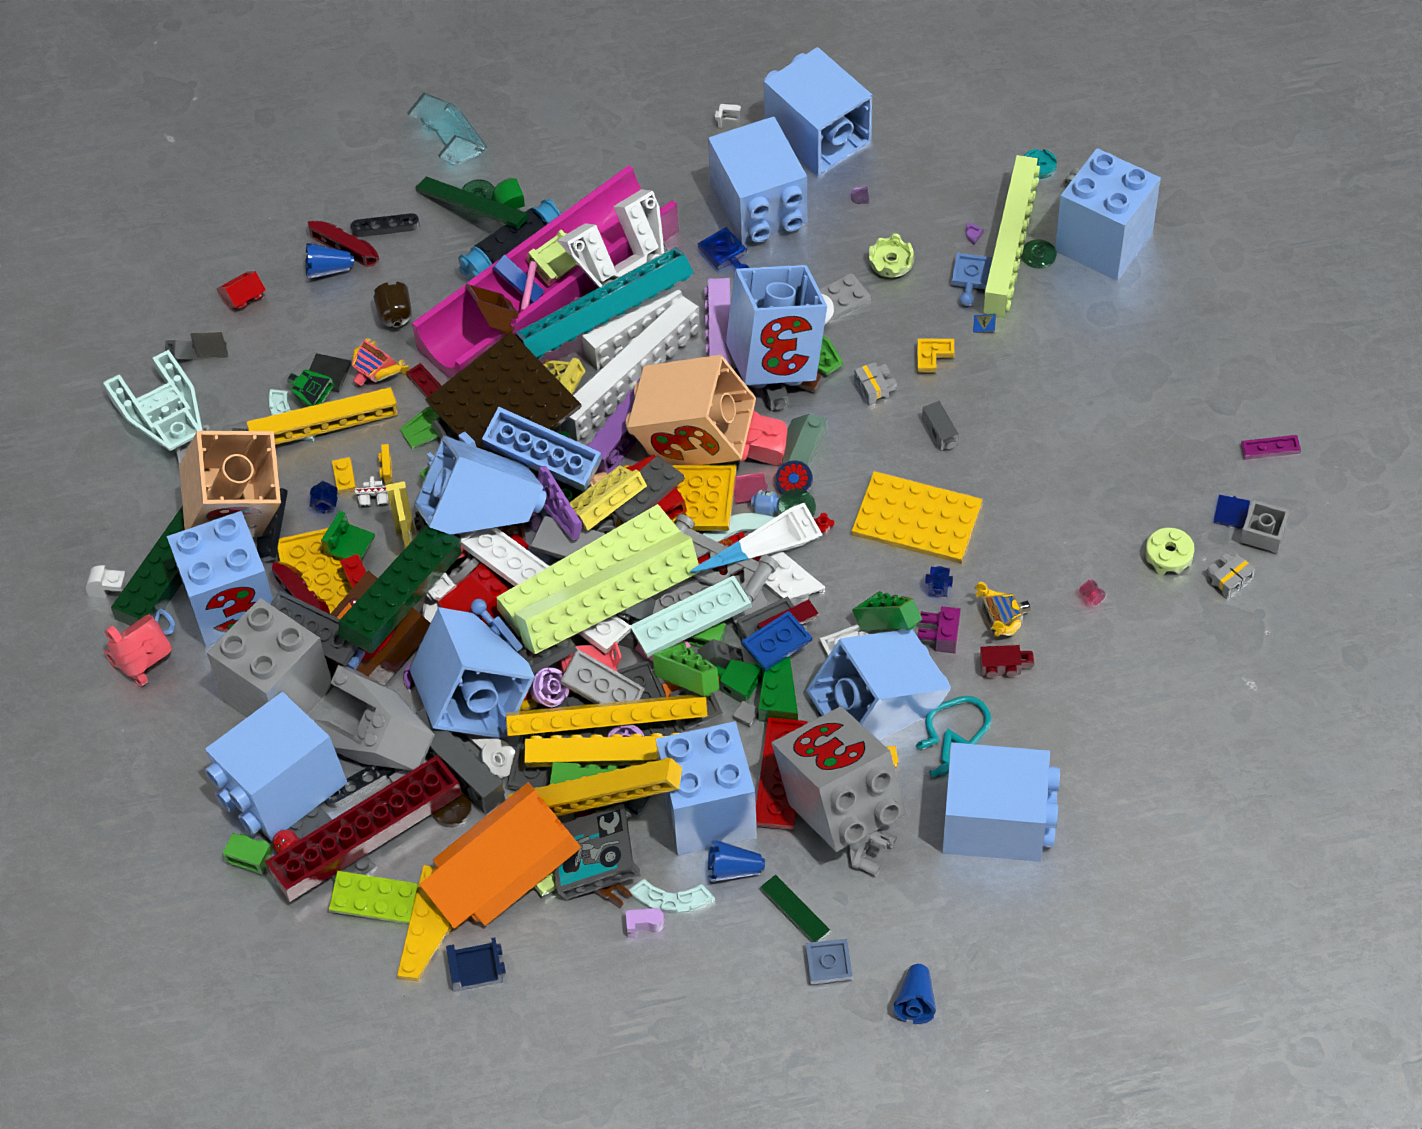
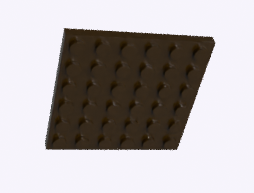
(503, 378)

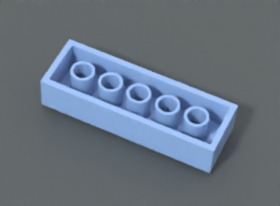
(541, 447)

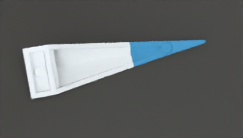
(783, 532)

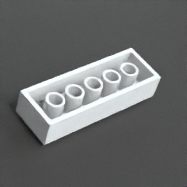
(611, 338)

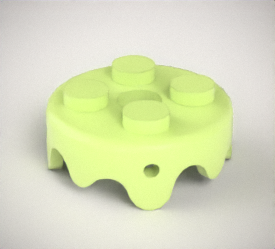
(893, 248)
(1166, 560)

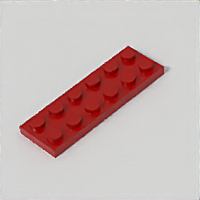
(772, 802)

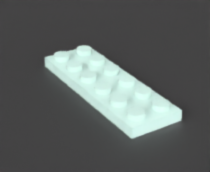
(690, 616)

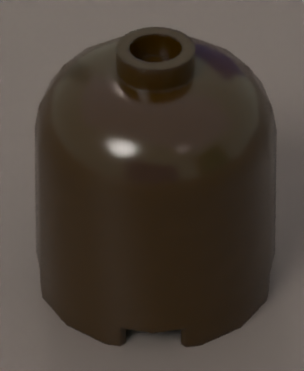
(393, 304)

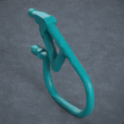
(949, 734)

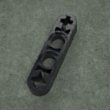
(385, 228)
(361, 785)

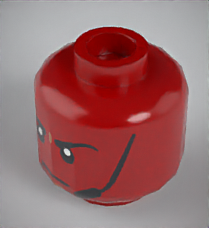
(284, 839)

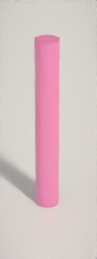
(528, 286)

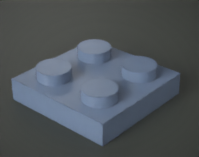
(829, 961)

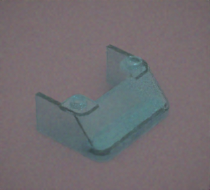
(451, 126)

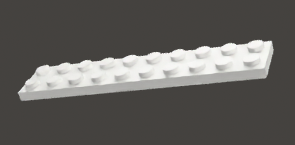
(518, 564)

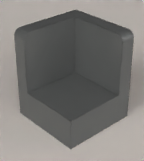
(180, 349)

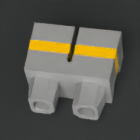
(872, 382)
(1233, 574)

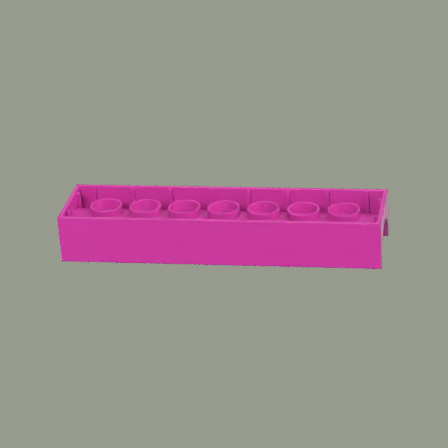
(456, 330)

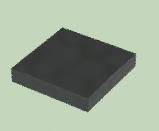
(332, 367)

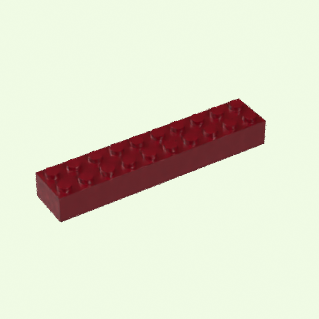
(363, 828)

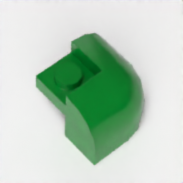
(509, 193)

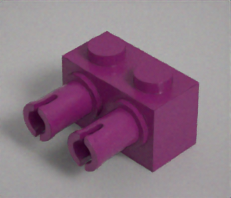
(947, 632)

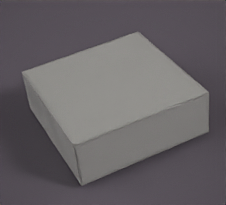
(746, 713)

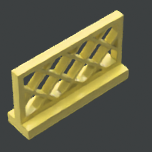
(572, 374)
(612, 498)
(400, 510)

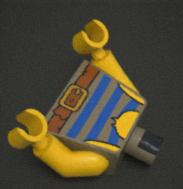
(1002, 610)

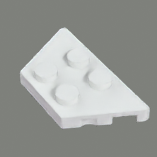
(791, 579)

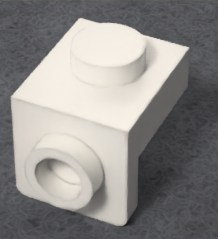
(728, 113)
(441, 588)

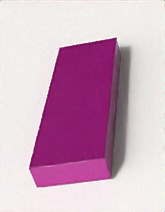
(1270, 447)

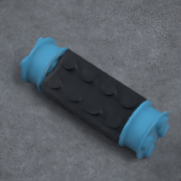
(506, 239)

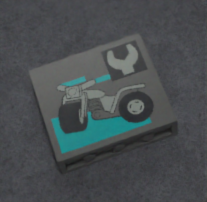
(604, 853)

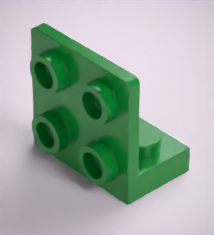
(345, 539)

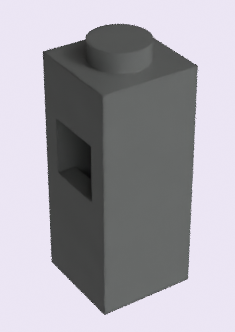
(776, 396)
(940, 426)

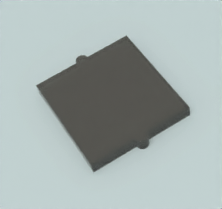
(209, 344)

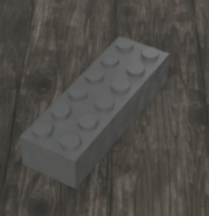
(474, 777)

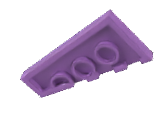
(558, 505)

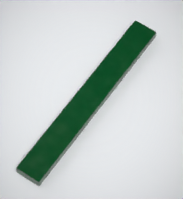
(472, 202)

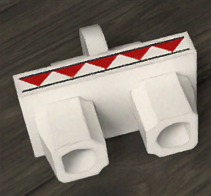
(364, 494)

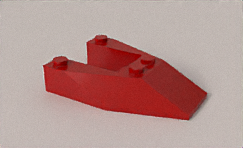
(479, 584)

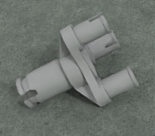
(859, 849)

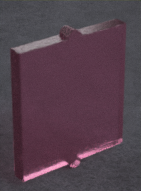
(747, 486)

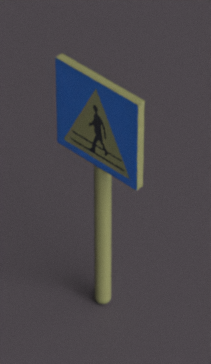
(984, 323)

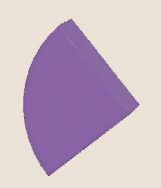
(973, 233)
(408, 679)

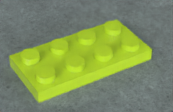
(373, 897)

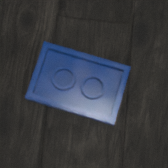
(776, 641)

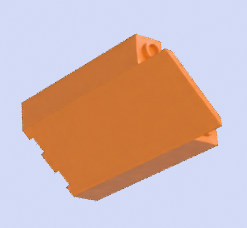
(499, 859)

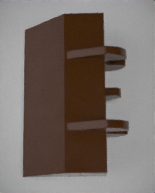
(494, 307)

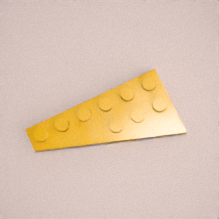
(424, 933)

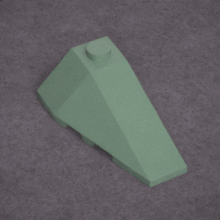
(804, 438)

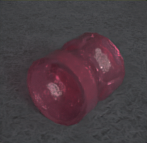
(1092, 592)

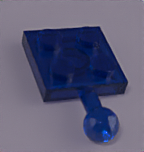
(723, 249)

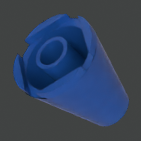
(326, 261)
(733, 862)
(916, 996)

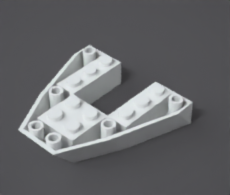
(643, 230)

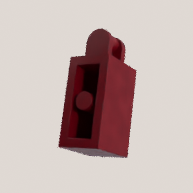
(1004, 660)

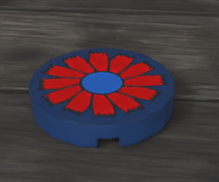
(794, 475)

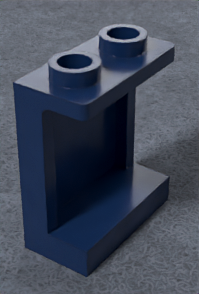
(475, 965)

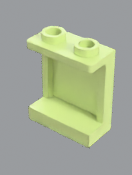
(552, 260)

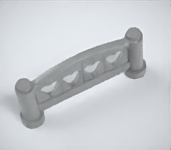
(754, 572)

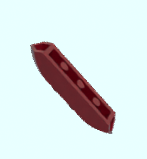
(336, 238)
(291, 582)

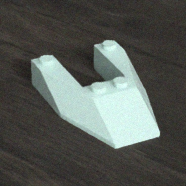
(164, 414)

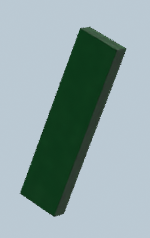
(795, 909)

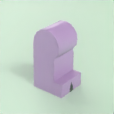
(644, 920)

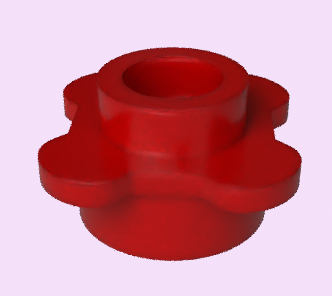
(824, 527)

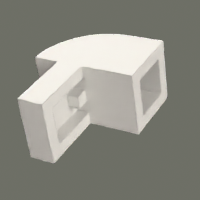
(103, 580)

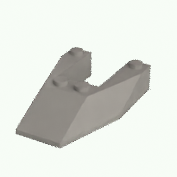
(389, 728)

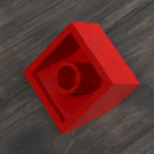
(242, 289)

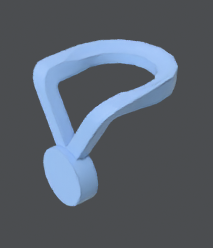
(172, 624)

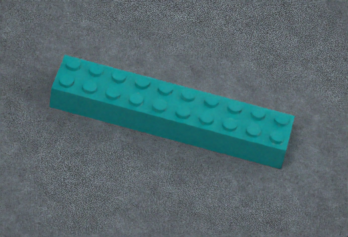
(606, 302)

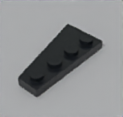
(268, 542)

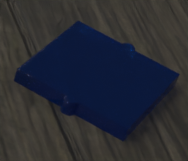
(1231, 511)

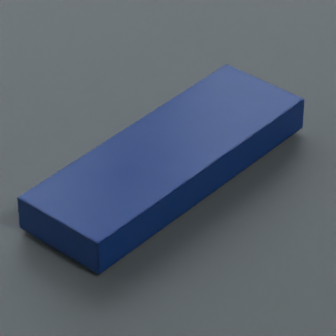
(516, 277)

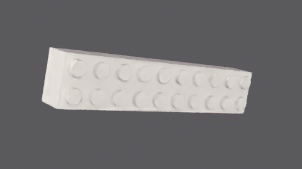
(620, 375)

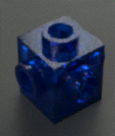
(323, 497)
(939, 581)

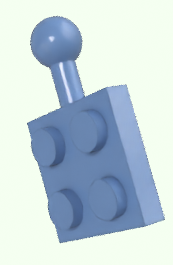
(971, 273)
(496, 625)

